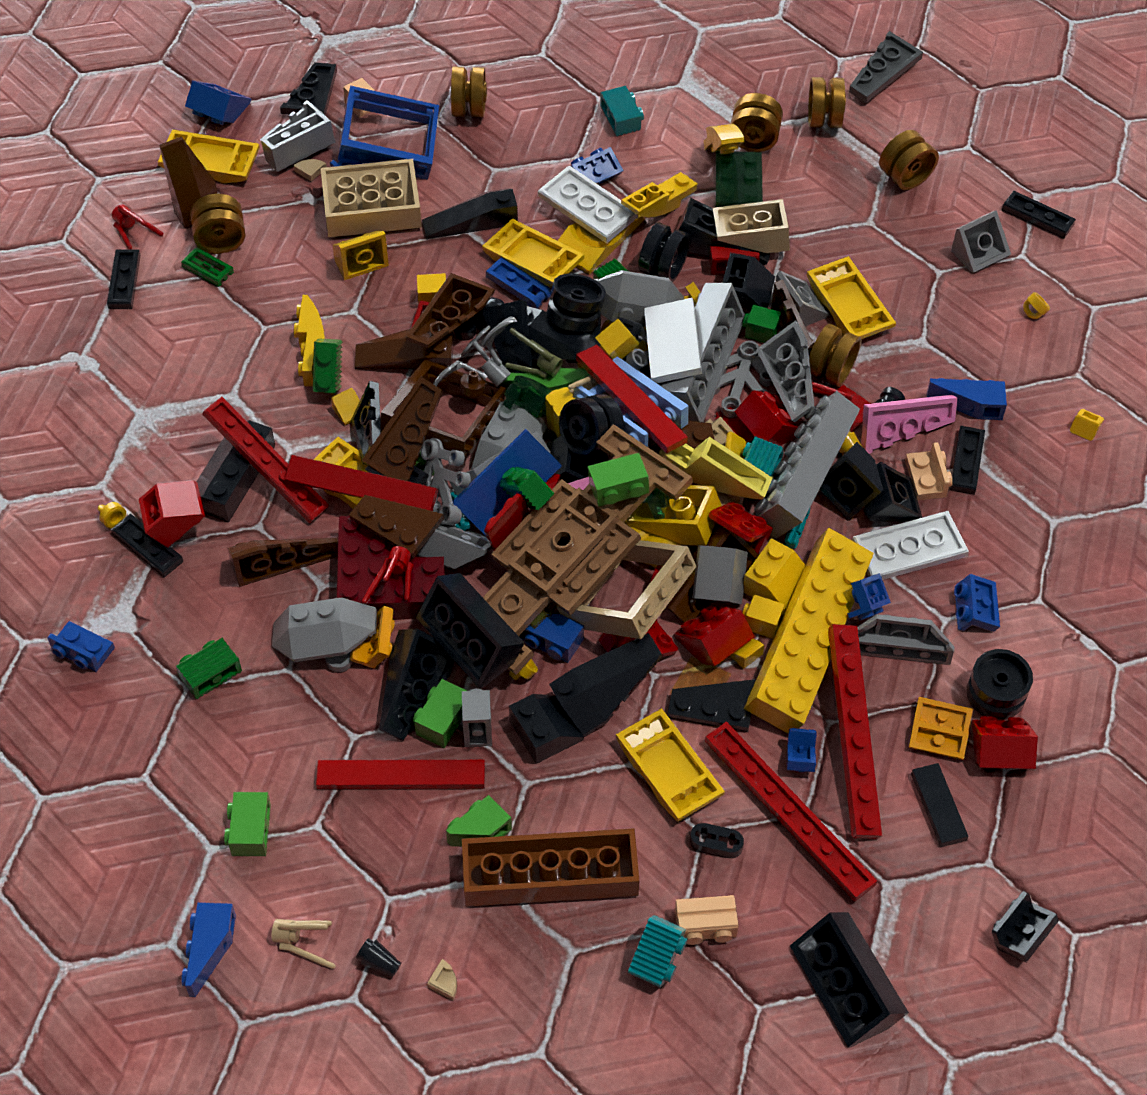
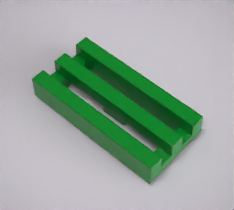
(204, 269)

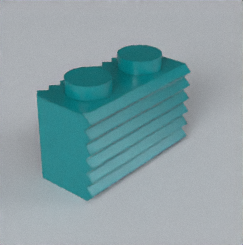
(621, 110)
(763, 455)
(657, 951)

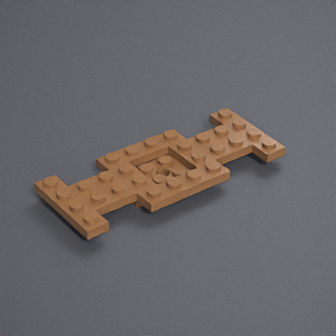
(540, 566)

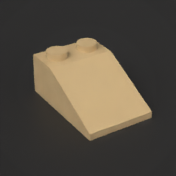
(754, 226)

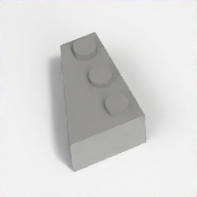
(298, 137)

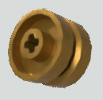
(469, 92)
(826, 101)
(758, 120)
(908, 159)
(217, 223)
(834, 355)

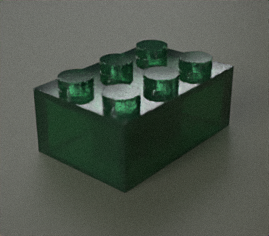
(737, 178)

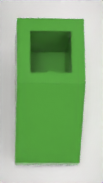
(482, 820)

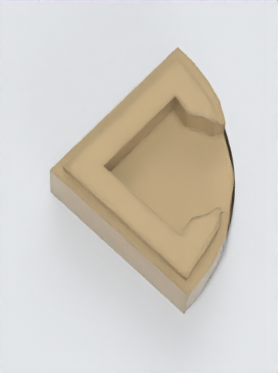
(309, 168)
(443, 980)

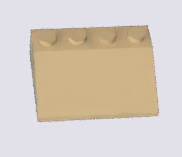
(371, 197)

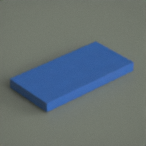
(485, 496)

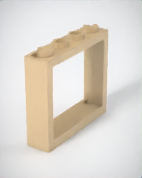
(635, 623)

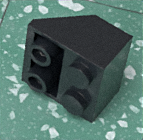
(750, 280)

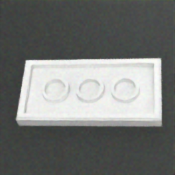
(587, 204)
(672, 341)
(913, 545)

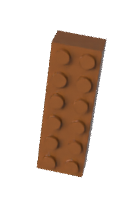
(550, 867)

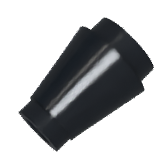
(378, 958)

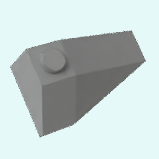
(789, 369)

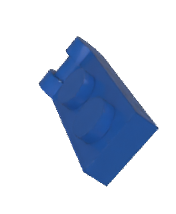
(518, 283)

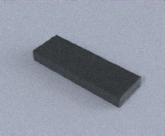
(1038, 214)
(123, 279)
(967, 460)
(158, 556)
(939, 805)

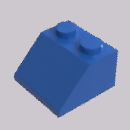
(216, 102)

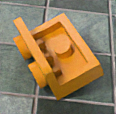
(377, 647)

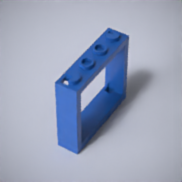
(395, 106)

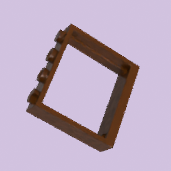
(451, 384)

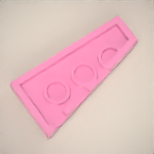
(904, 418)

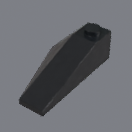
(479, 213)
(700, 224)
(556, 340)
(413, 669)
(598, 686)

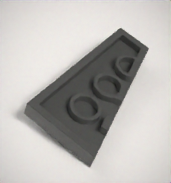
(888, 63)

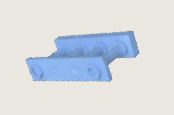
(667, 402)

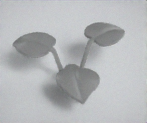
(493, 368)

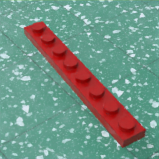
(854, 732)
(791, 811)

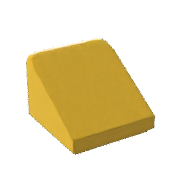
(345, 405)
(1086, 424)
(735, 443)
(748, 653)

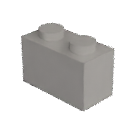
(476, 718)

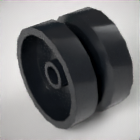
(664, 251)
(575, 302)
(587, 420)
(999, 684)

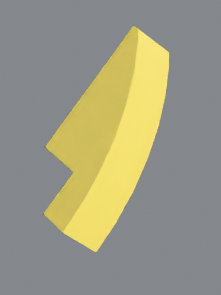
(719, 467)

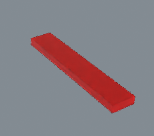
(632, 399)
(264, 459)
(359, 483)
(401, 774)

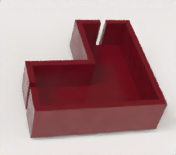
(360, 560)

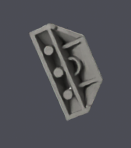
(632, 292)
(503, 429)
(455, 545)
(323, 628)
(904, 639)

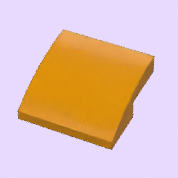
(940, 728)

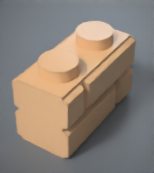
(707, 918)

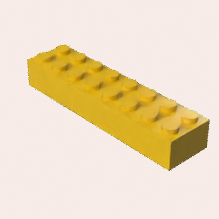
(802, 643)

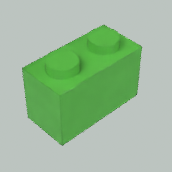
(618, 479)
(440, 714)
(248, 824)

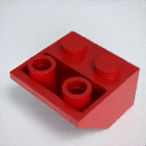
(767, 417)
(171, 510)
(715, 634)
(1004, 743)

